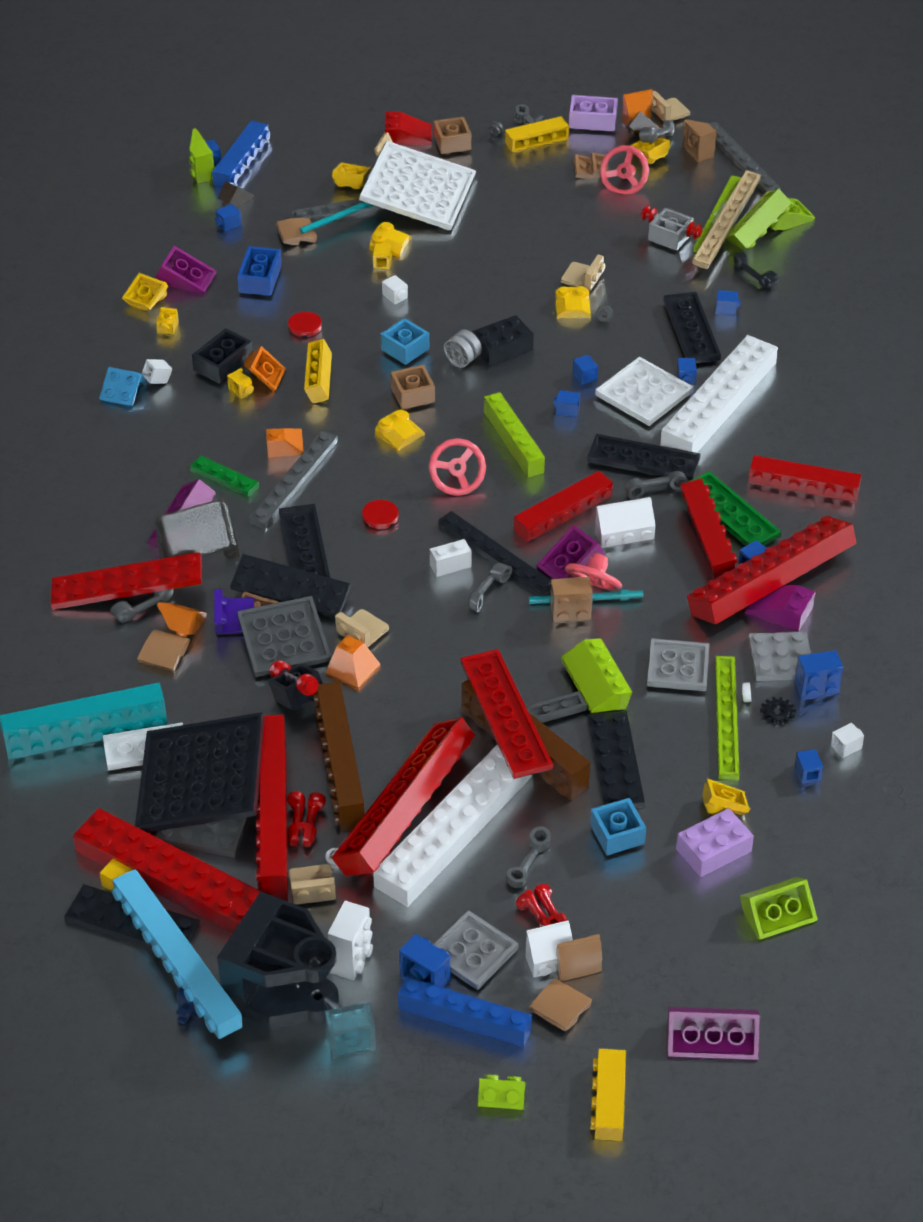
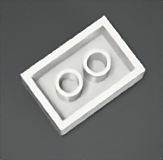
(352, 939)

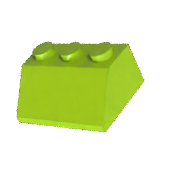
(779, 907)

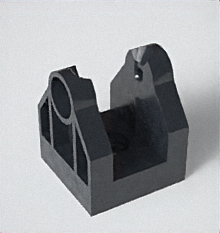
(273, 965)

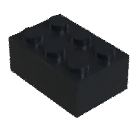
(504, 340)
(221, 355)

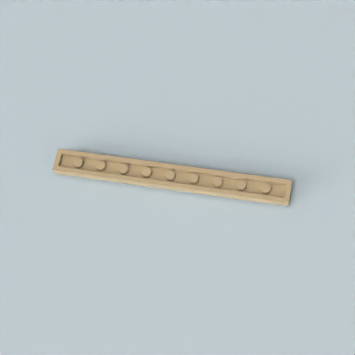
(726, 220)

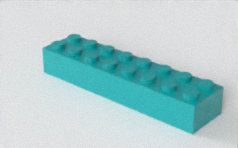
(82, 720)

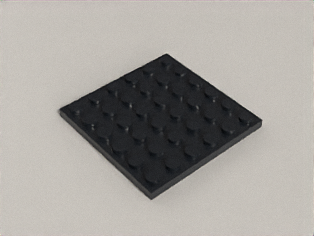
(200, 773)

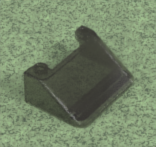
(197, 529)

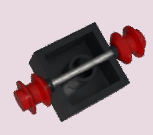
(293, 685)

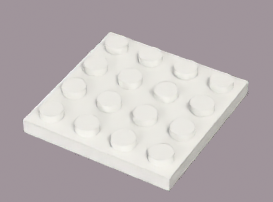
(644, 391)

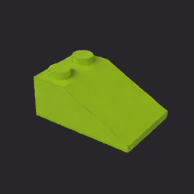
(200, 159)
(795, 216)

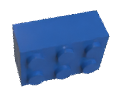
(259, 270)

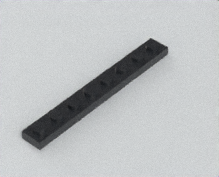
(496, 553)

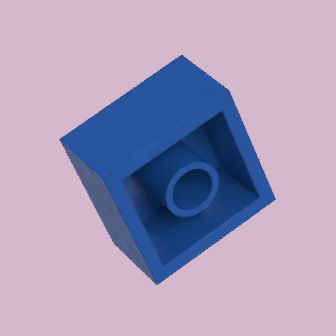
(818, 674)
(424, 962)

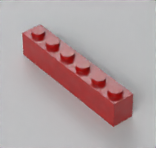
(804, 478)
(563, 506)
(708, 527)

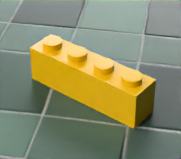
(536, 134)
(318, 371)
(609, 1094)

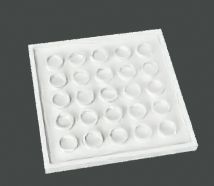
(418, 185)

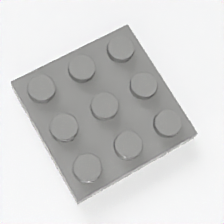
(777, 654)
(678, 664)
(476, 949)

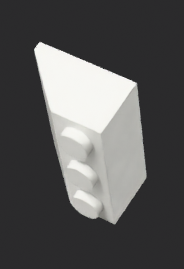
(625, 522)

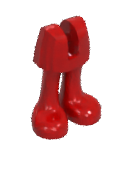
(297, 802)
(542, 894)

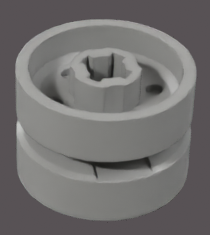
(462, 348)

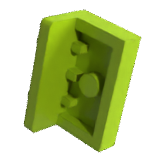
(501, 1093)

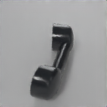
(766, 280)

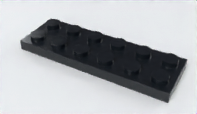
(692, 327)
(642, 457)
(303, 539)
(289, 583)
(615, 758)
(101, 912)

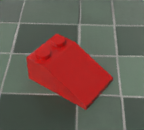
(407, 129)

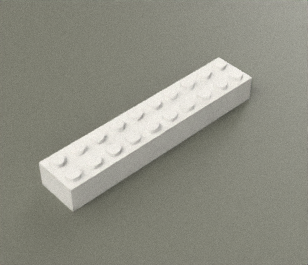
(719, 395)
(448, 829)

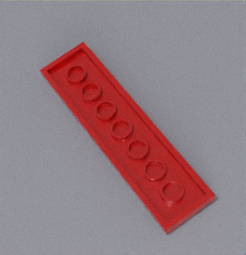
(126, 580)
(506, 714)

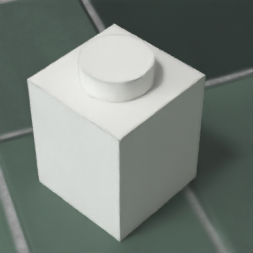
(394, 289)
(156, 371)
(847, 740)

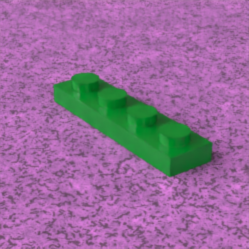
(224, 476)

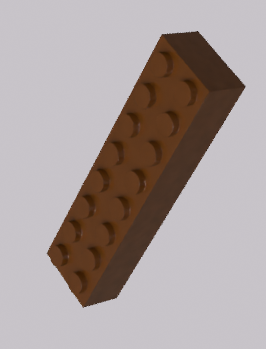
(338, 756)
(570, 768)

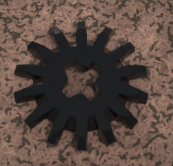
(786, 710)

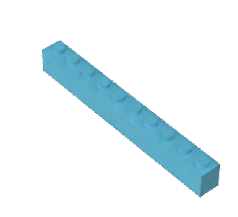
(177, 954)

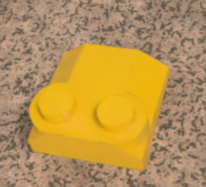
(653, 150)
(350, 175)
(387, 234)
(145, 292)
(572, 302)
(398, 430)
(720, 797)

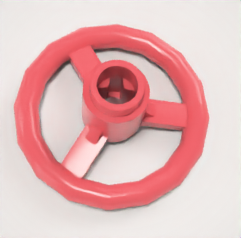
(620, 169)
(466, 488)
(596, 571)

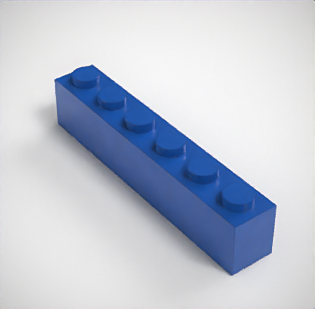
(241, 153)
(464, 1011)

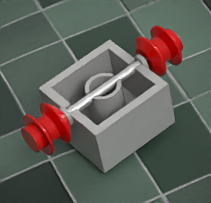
(670, 227)

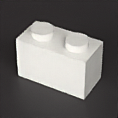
(450, 557)

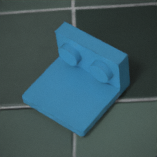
(121, 386)

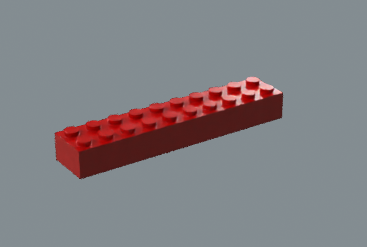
(771, 569)
(403, 797)
(272, 808)
(166, 869)

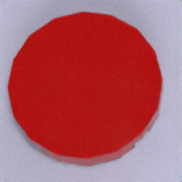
(305, 324)
(380, 514)

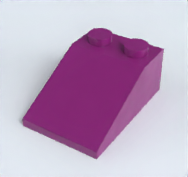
(185, 272)
(572, 548)
(785, 606)

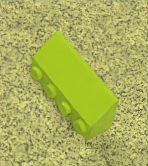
(758, 219)
(597, 676)

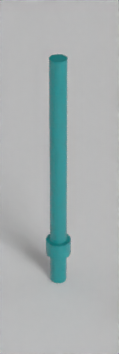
(336, 216)
(623, 595)

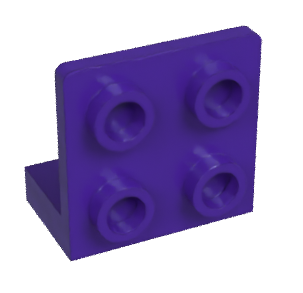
(226, 612)

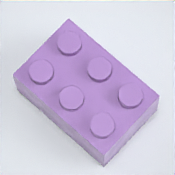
(593, 113)
(714, 842)

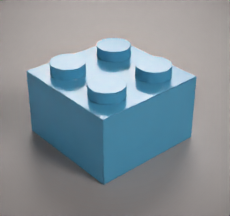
(405, 341)
(618, 826)

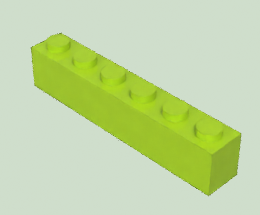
(514, 434)

